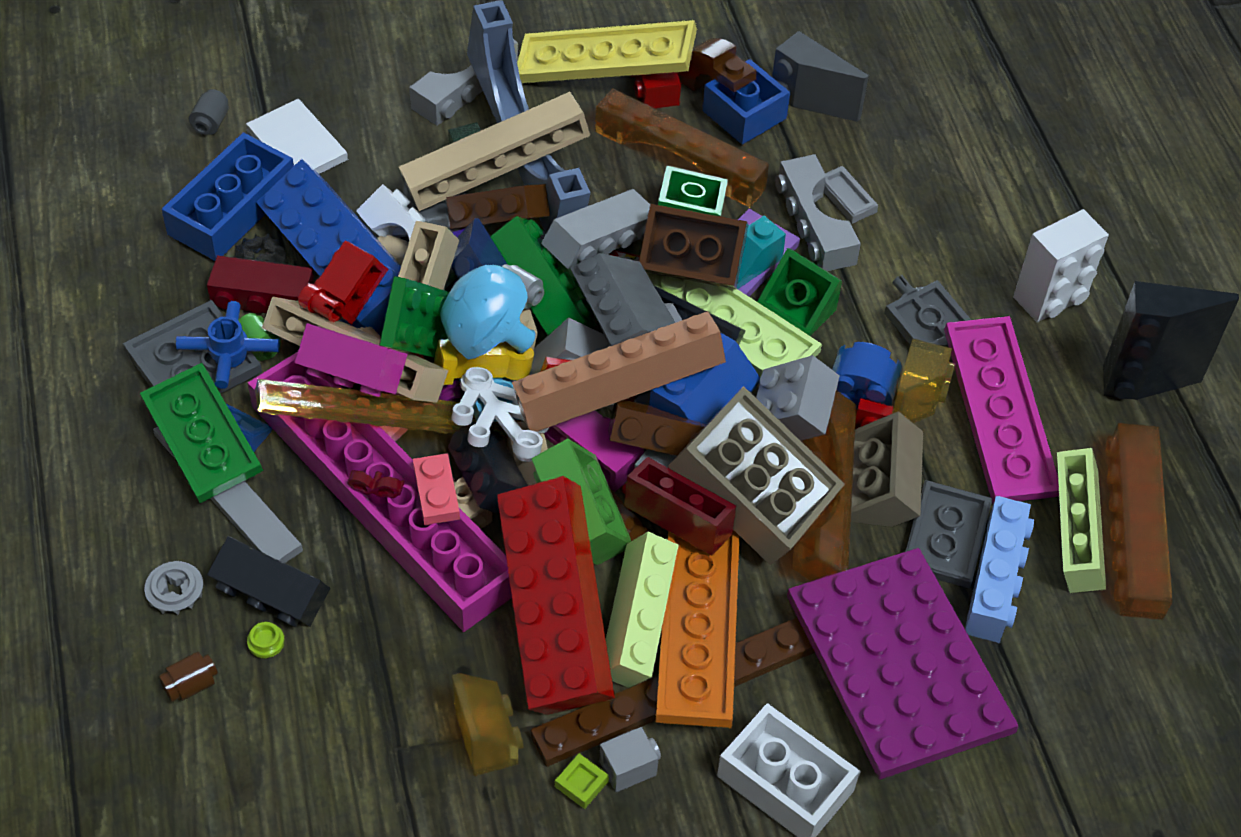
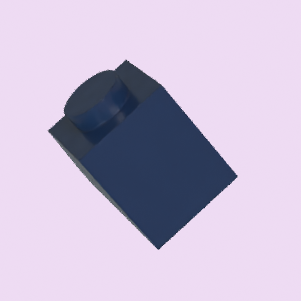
(475, 250)

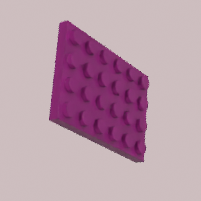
(901, 663)

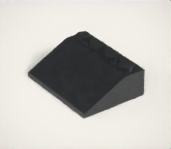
(1165, 339)

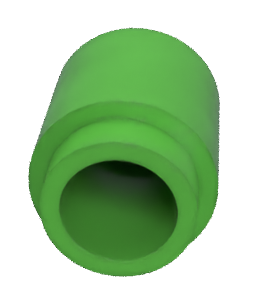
(252, 327)

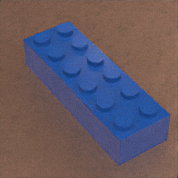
(318, 225)

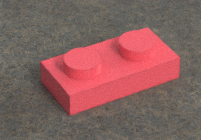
(436, 489)

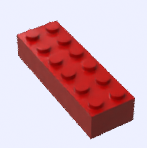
(555, 596)

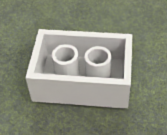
(1060, 265)
(787, 773)

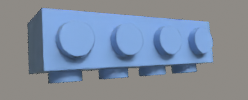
(998, 568)

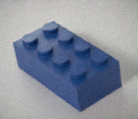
(222, 198)

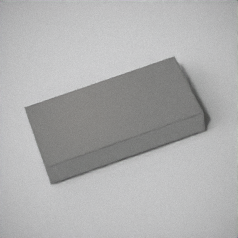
(848, 195)

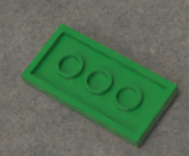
(414, 317)
(201, 432)

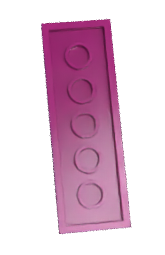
(1002, 409)

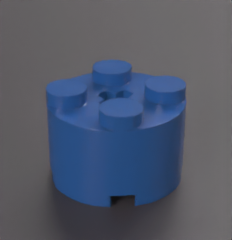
(867, 373)

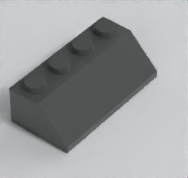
(620, 297)

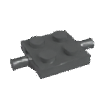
(923, 312)

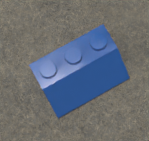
(708, 391)

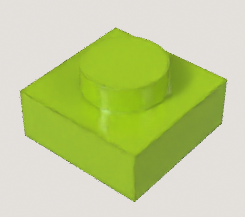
(581, 781)

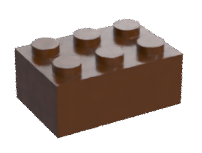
(693, 246)

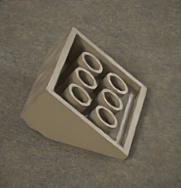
(762, 471)

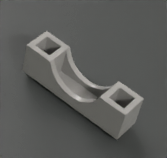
(441, 95)
(829, 240)

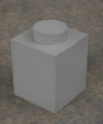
(629, 759)

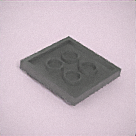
(158, 359)

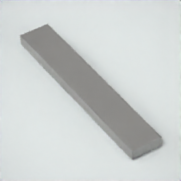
(253, 519)

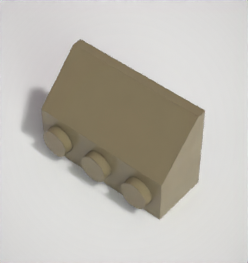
(887, 472)

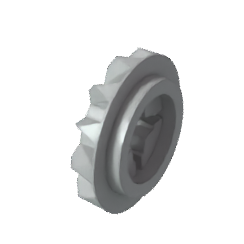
(178, 574)

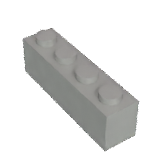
(598, 228)

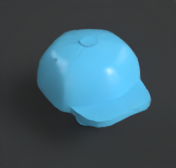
(486, 311)

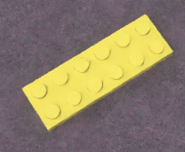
(607, 52)

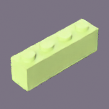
(1081, 521)
(639, 608)

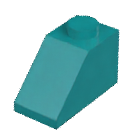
(762, 249)

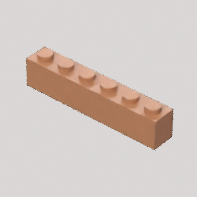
(619, 372)

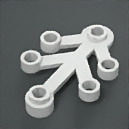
(479, 383)

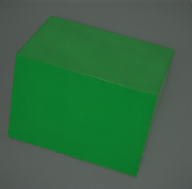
(801, 292)

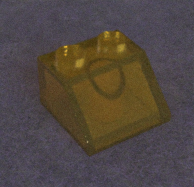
(923, 380)
(485, 723)

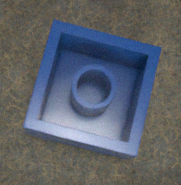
(750, 108)

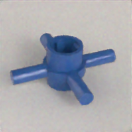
(227, 343)

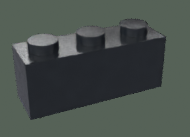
(487, 468)
(268, 583)

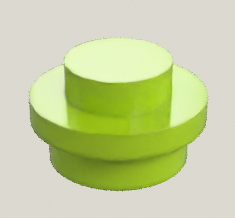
(265, 640)

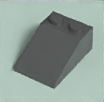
(819, 78)

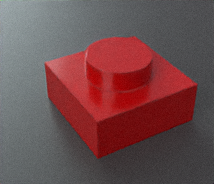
(870, 411)

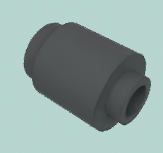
(209, 112)

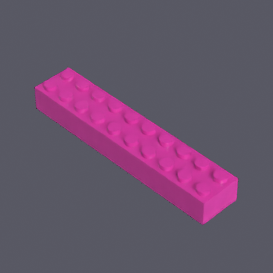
(447, 559)

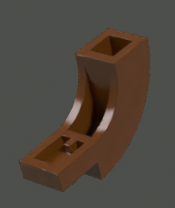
(717, 61)

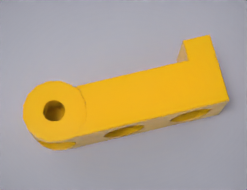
(500, 361)

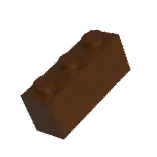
(498, 205)

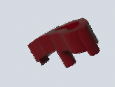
(378, 486)

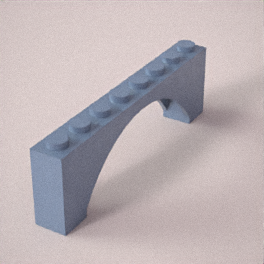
(496, 67)

